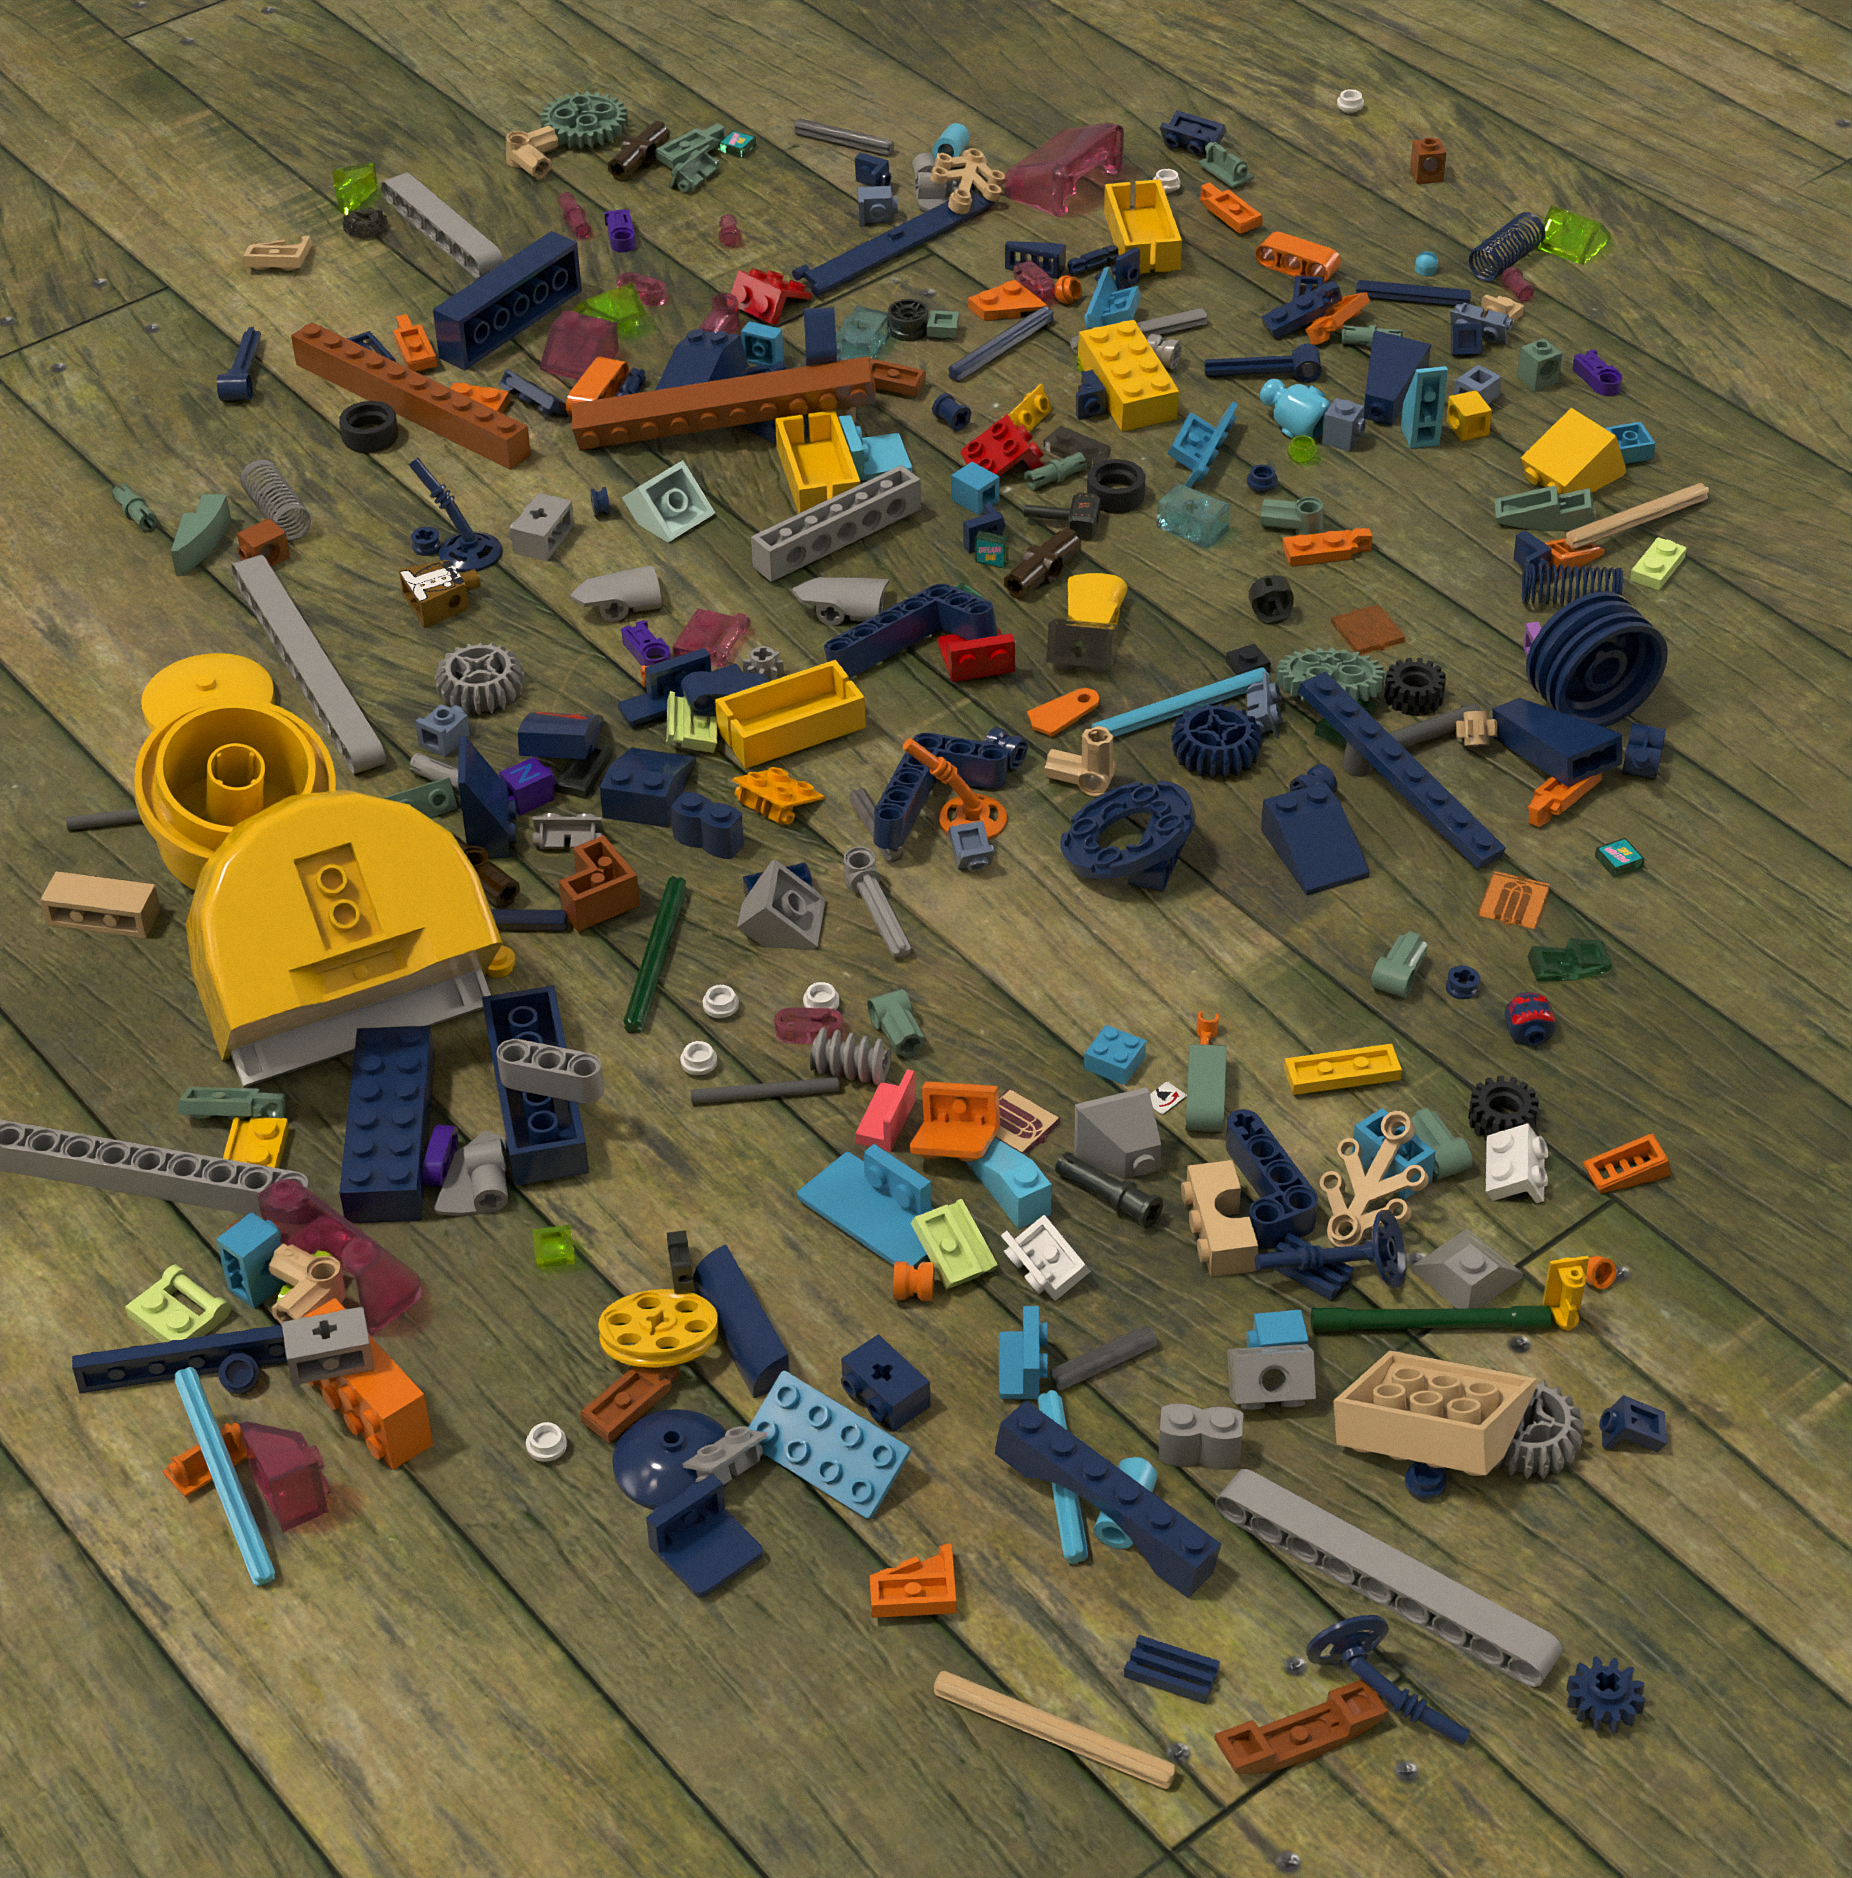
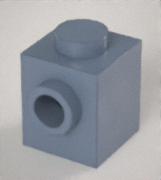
(1343, 424)

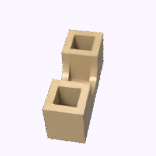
(1224, 1242)

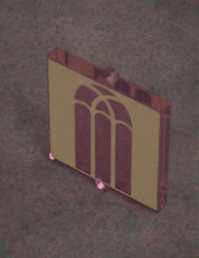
(1023, 1122)

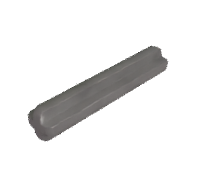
(865, 808)
(1103, 1357)

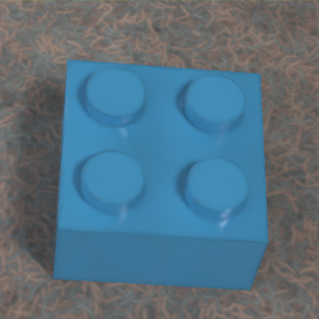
(762, 344)
(1634, 442)
(1115, 1054)

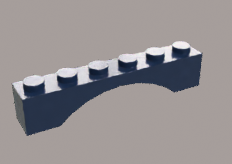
(1167, 1539)

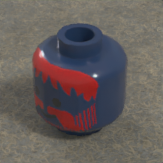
(1530, 1019)

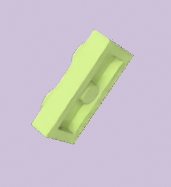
(1658, 563)

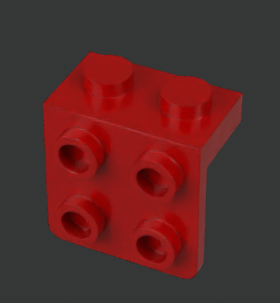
(765, 293)
(1003, 447)
(977, 657)

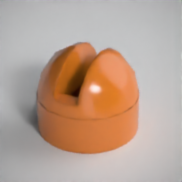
(1604, 1269)

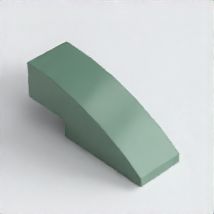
(1546, 509)
(200, 532)

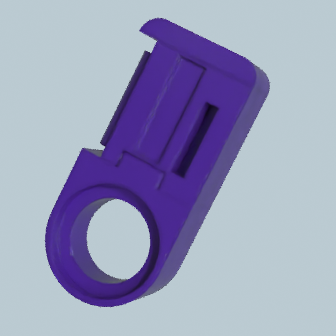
(619, 228)
(1597, 373)
(643, 644)

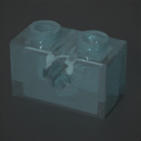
(862, 334)
(1193, 515)

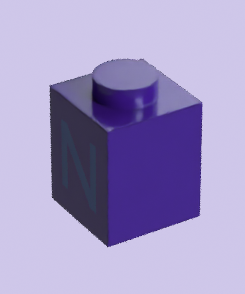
(529, 784)

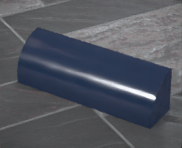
(741, 1321)

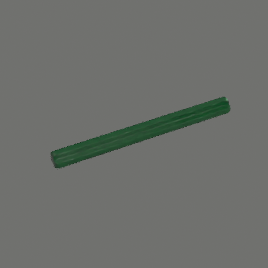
(654, 955)

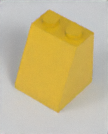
(1574, 456)

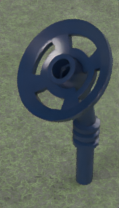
(470, 542)
(1377, 1250)
(1351, 1650)

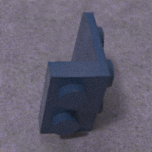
(701, 1538)

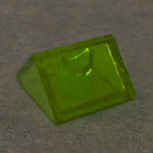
(1572, 235)

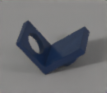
(1126, 269)

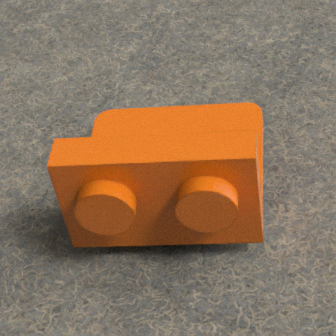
(957, 1120)

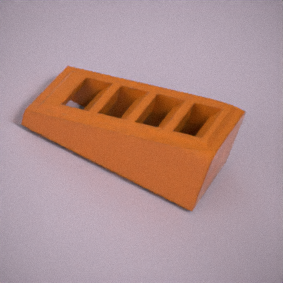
(1565, 555)
(1635, 1151)

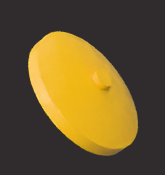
(204, 679)

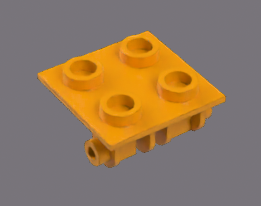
(774, 794)

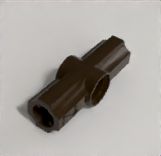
(638, 150)
(1042, 563)
(497, 884)

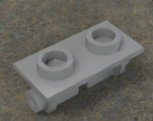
(553, 829)
(737, 1449)

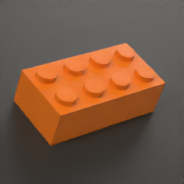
(379, 1404)

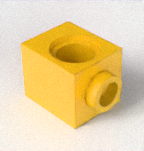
(1469, 415)

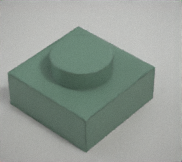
(943, 324)

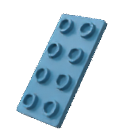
(873, 1202)
(829, 1444)

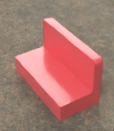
(887, 1113)

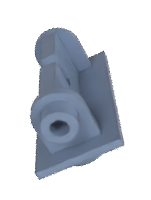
(1493, 325)
(1263, 704)

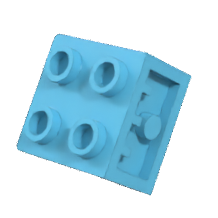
(873, 454)

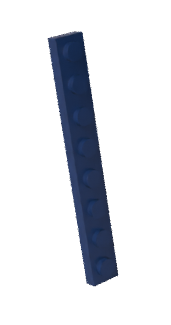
(1402, 770)

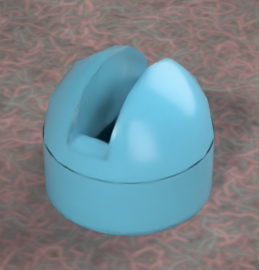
(1426, 264)

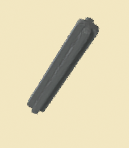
(844, 137)

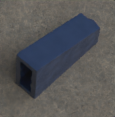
(1390, 374)
(1556, 741)

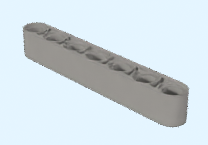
(441, 224)

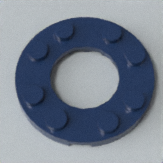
(1172, 829)

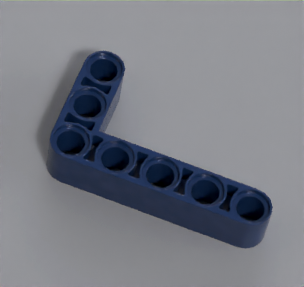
(909, 622)
(906, 793)

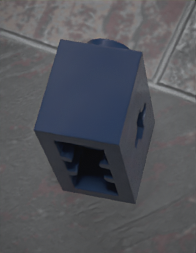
(885, 1383)

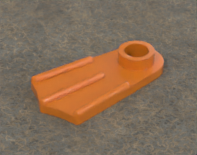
(1063, 711)

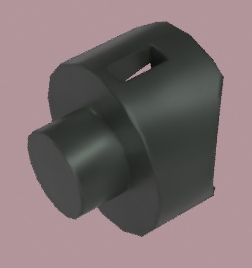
(1270, 594)

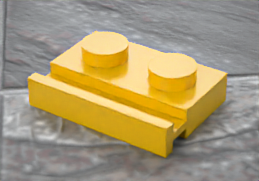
(257, 1141)

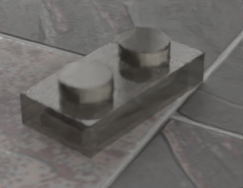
(1066, 442)

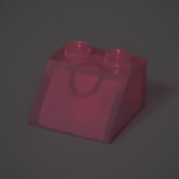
(576, 342)
(286, 1473)

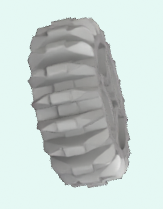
(479, 678)
(1550, 1440)

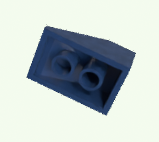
(704, 358)
(644, 786)
(485, 803)
(1313, 838)

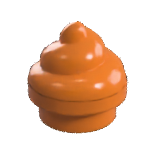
(1068, 289)

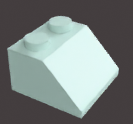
(669, 503)

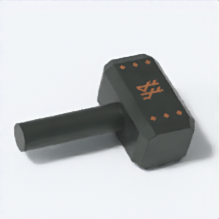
(1081, 517)

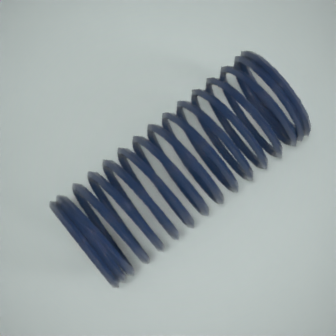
(1486, 246)
(1530, 576)

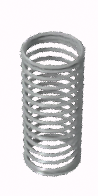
(262, 507)

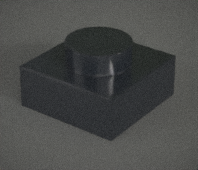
(1247, 659)

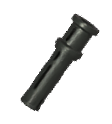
(1122, 1195)

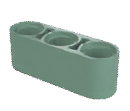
(1206, 1088)

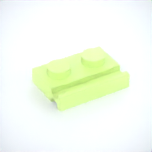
(689, 729)
(954, 1244)

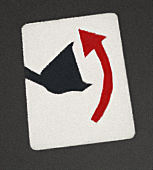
(1166, 1097)

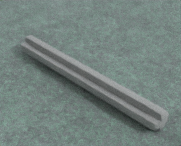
(1165, 324)

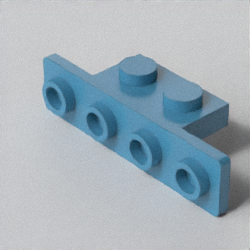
(1109, 304)
(1198, 441)

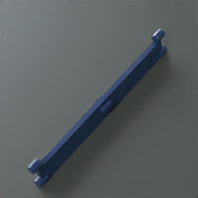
(888, 245)

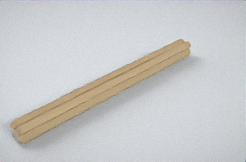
(1636, 516)
(1055, 1729)

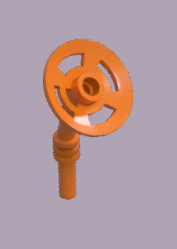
(968, 805)

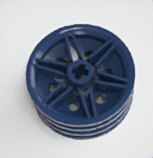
(1597, 659)

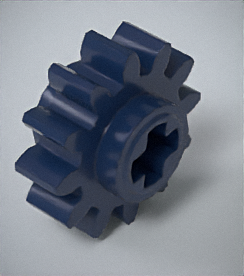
(1605, 1694)

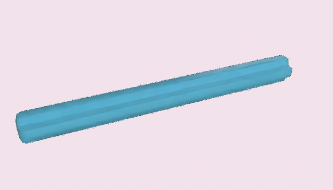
(1178, 704)
(224, 1477)

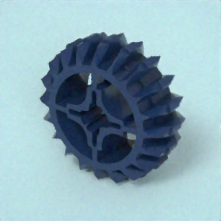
(1216, 740)

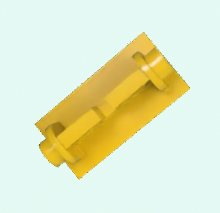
(1032, 408)
(1565, 1290)

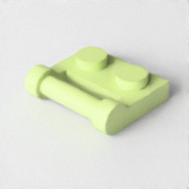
(169, 1318)

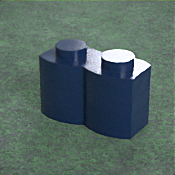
(707, 825)

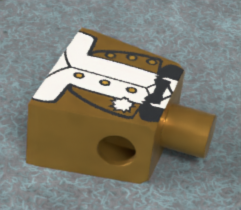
(437, 590)

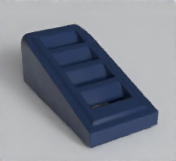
(1037, 249)

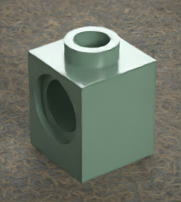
(1539, 364)

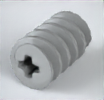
(849, 1057)

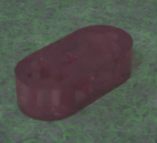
(1035, 280)
(650, 290)
(806, 1024)

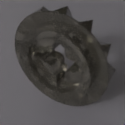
(365, 223)

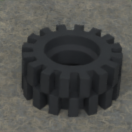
(1428, 691)
(1505, 1095)

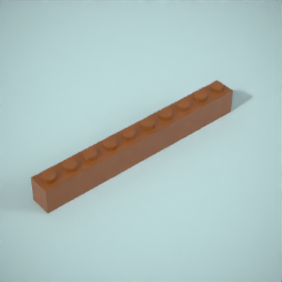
(412, 395)
(723, 403)

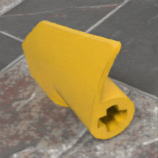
(1095, 597)

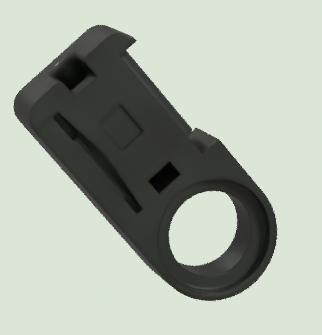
(680, 1261)

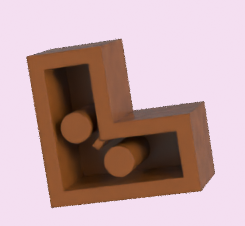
(600, 887)

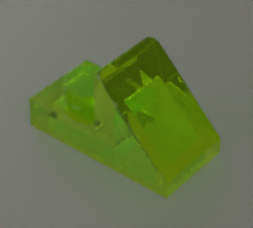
(354, 185)

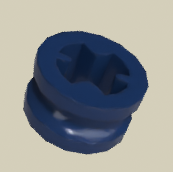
(600, 501)
(425, 541)
(1460, 990)

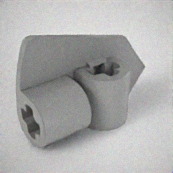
(926, 191)
(619, 592)
(843, 596)
(476, 1178)

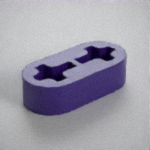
(439, 1155)

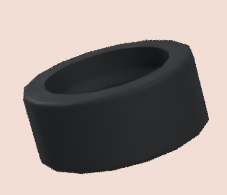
(365, 414)
(1117, 472)

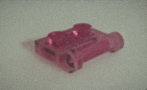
(705, 630)

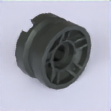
(908, 319)

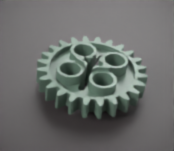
(585, 118)
(1355, 674)

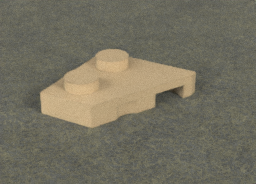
(277, 254)

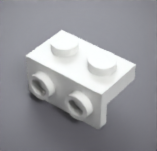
(1516, 1163)
(1047, 1257)

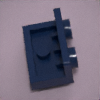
(1191, 132)

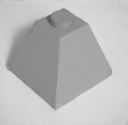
(782, 910)
(1118, 1134)
(1467, 1271)

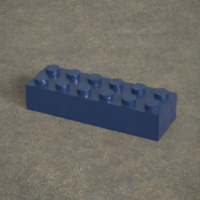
(507, 300)
(387, 1124)
(540, 1130)

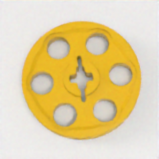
(672, 1332)

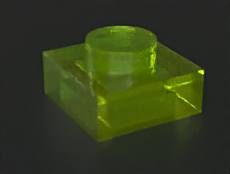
(553, 1246)

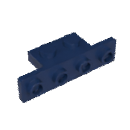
(662, 679)

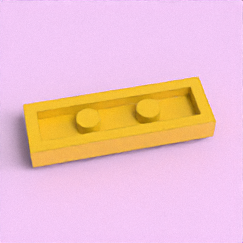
(1342, 1069)

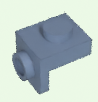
(971, 846)

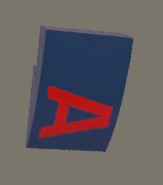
(559, 735)

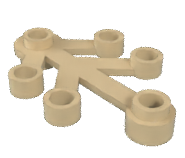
(972, 163)
(1370, 1186)

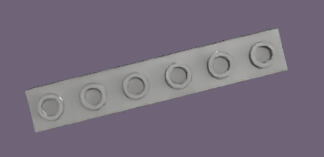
(836, 523)

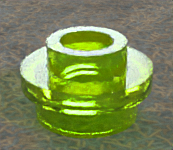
(1302, 449)

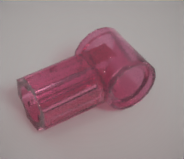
(723, 315)

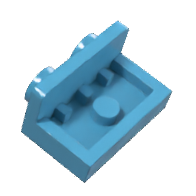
(1020, 1358)

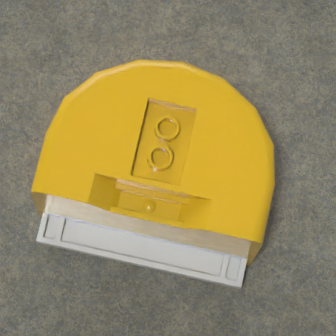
(331, 924)

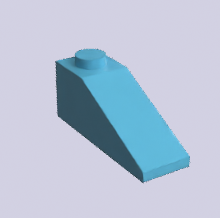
(1424, 407)
(1014, 1183)

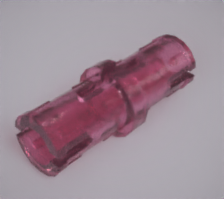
(574, 215)

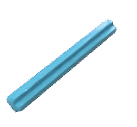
(1066, 1501)

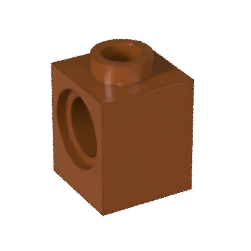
(1428, 170)
(264, 539)

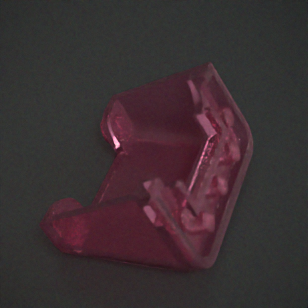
(1052, 169)
(309, 1223)

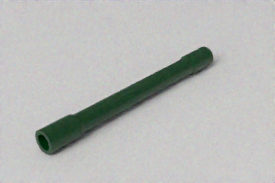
(1346, 1319)

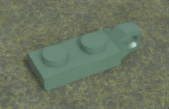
(683, 146)
(231, 1102)

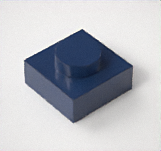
(1466, 338)

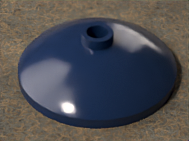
(650, 1467)

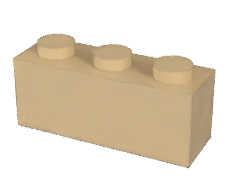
(100, 904)

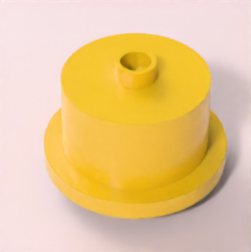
(217, 768)

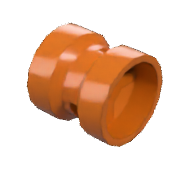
(910, 1280)

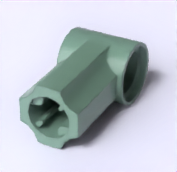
(1302, 516)
(1398, 970)
(895, 1017)
(1451, 1153)

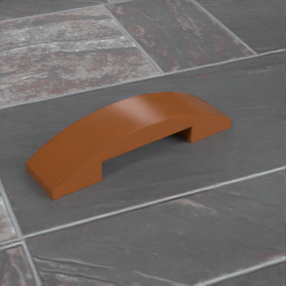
(1304, 1734)

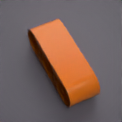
(1297, 256)
(598, 382)

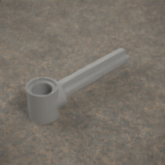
(863, 878)

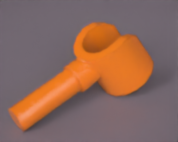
(1207, 1028)

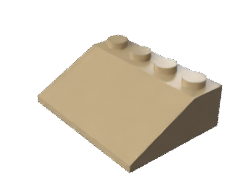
(1433, 1412)

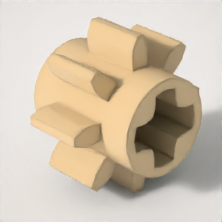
(1476, 728)

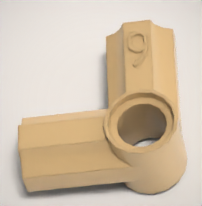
(527, 150)
(1091, 770)
(313, 1278)

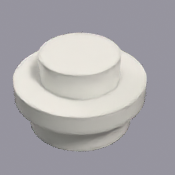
(1350, 101)
(1169, 180)
(821, 996)
(720, 1001)
(698, 1058)
(546, 1442)

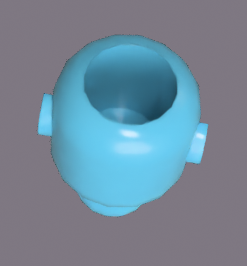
(1297, 408)

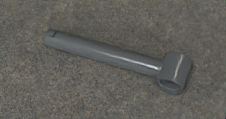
(1409, 736)

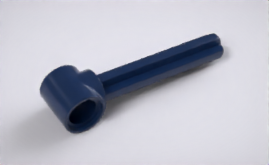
(1271, 364)
(237, 381)

